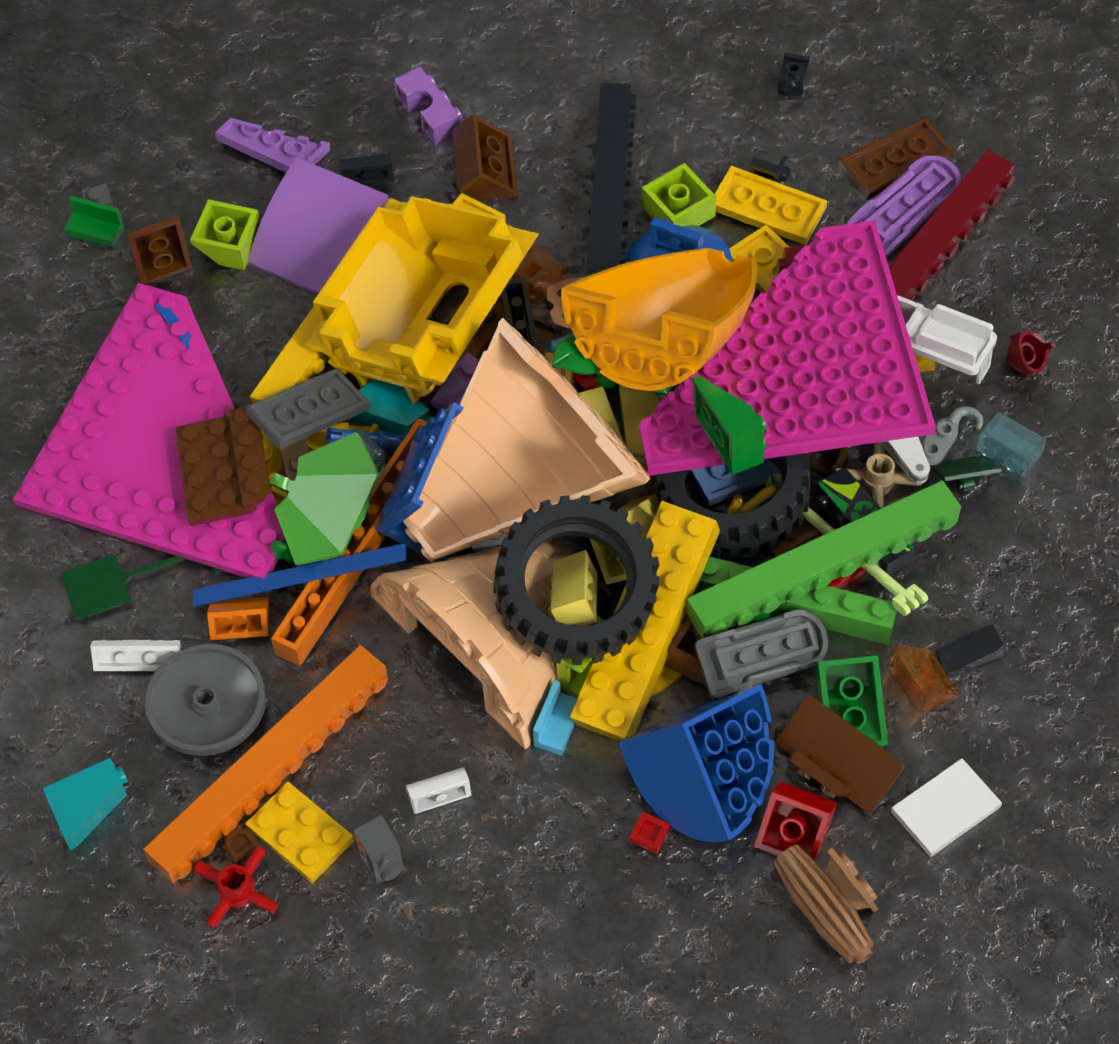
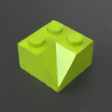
(679, 198)
(226, 233)

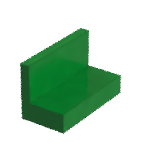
(94, 222)

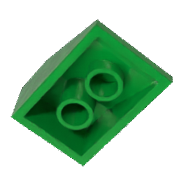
(729, 425)
(854, 692)

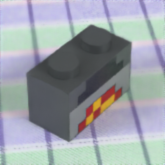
(379, 849)

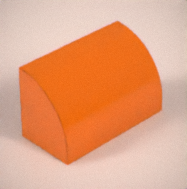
(239, 618)

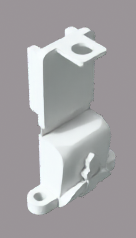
(949, 337)

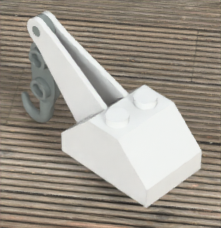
(917, 457)

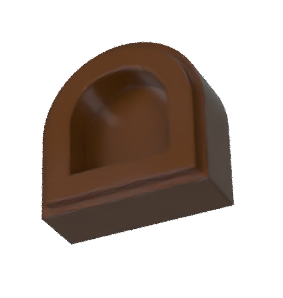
(240, 845)

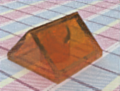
(922, 678)

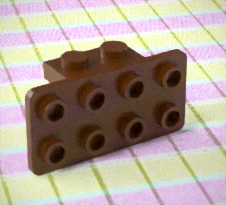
(838, 755)

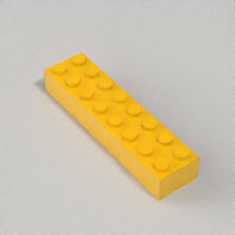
(622, 684)

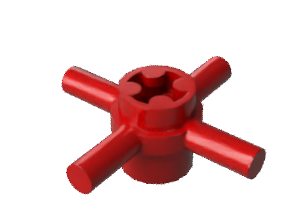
(233, 876)

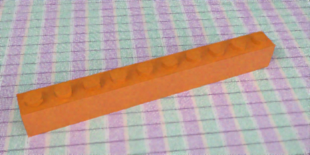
(324, 596)
(266, 765)

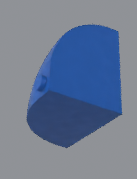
(706, 764)

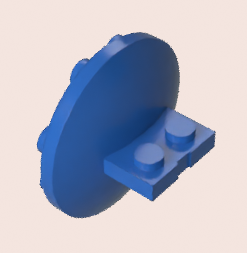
(669, 238)

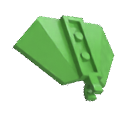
(326, 499)

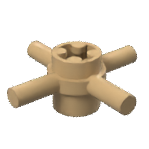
(879, 475)

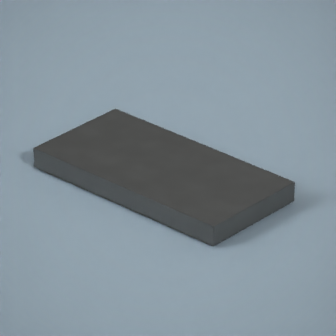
(307, 408)

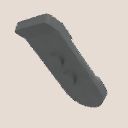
(761, 651)

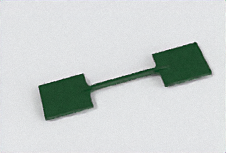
(104, 585)

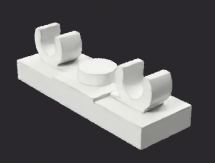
(131, 654)

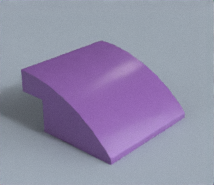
(311, 224)

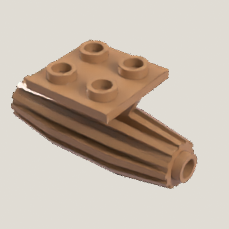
(830, 899)

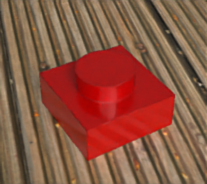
(649, 833)

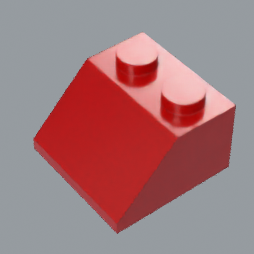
(795, 819)

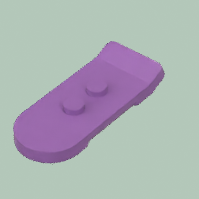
(909, 200)

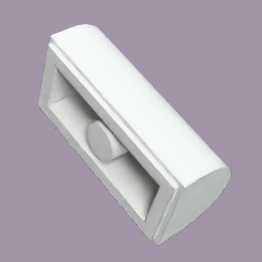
(438, 790)

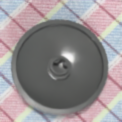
(205, 699)

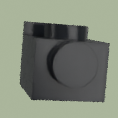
(793, 74)

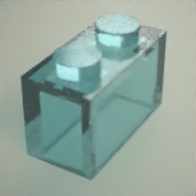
(1011, 444)

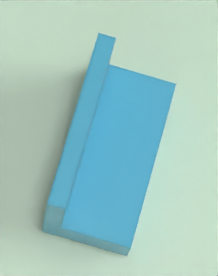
(554, 722)

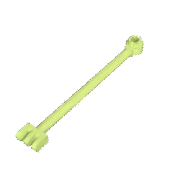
(903, 599)

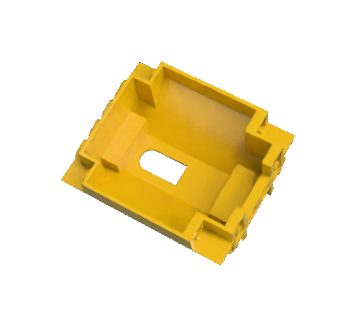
(394, 278)

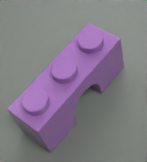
(419, 91)

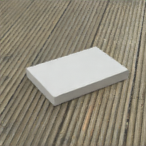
(946, 807)

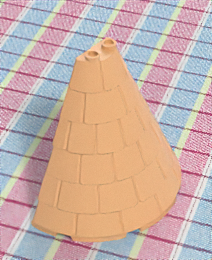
(514, 447)
(460, 610)

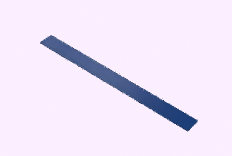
(300, 575)

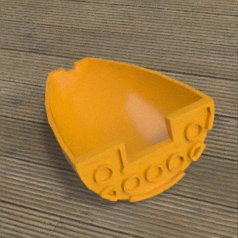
(659, 315)

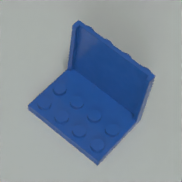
(412, 477)

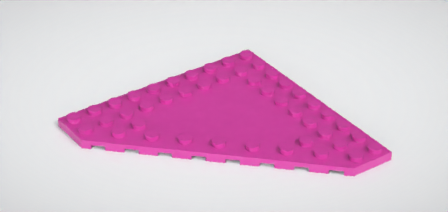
(813, 357)
(117, 451)

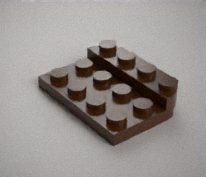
(222, 467)

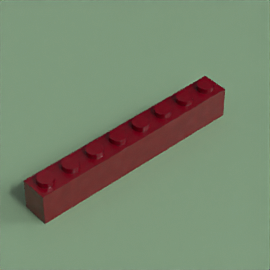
(951, 224)

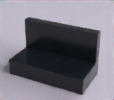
(367, 168)

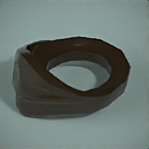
(841, 461)

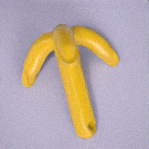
(756, 501)

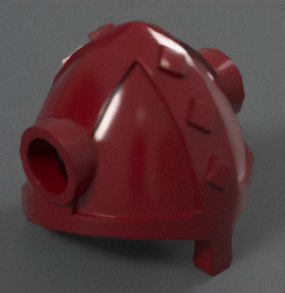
(1028, 352)

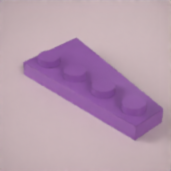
(270, 146)

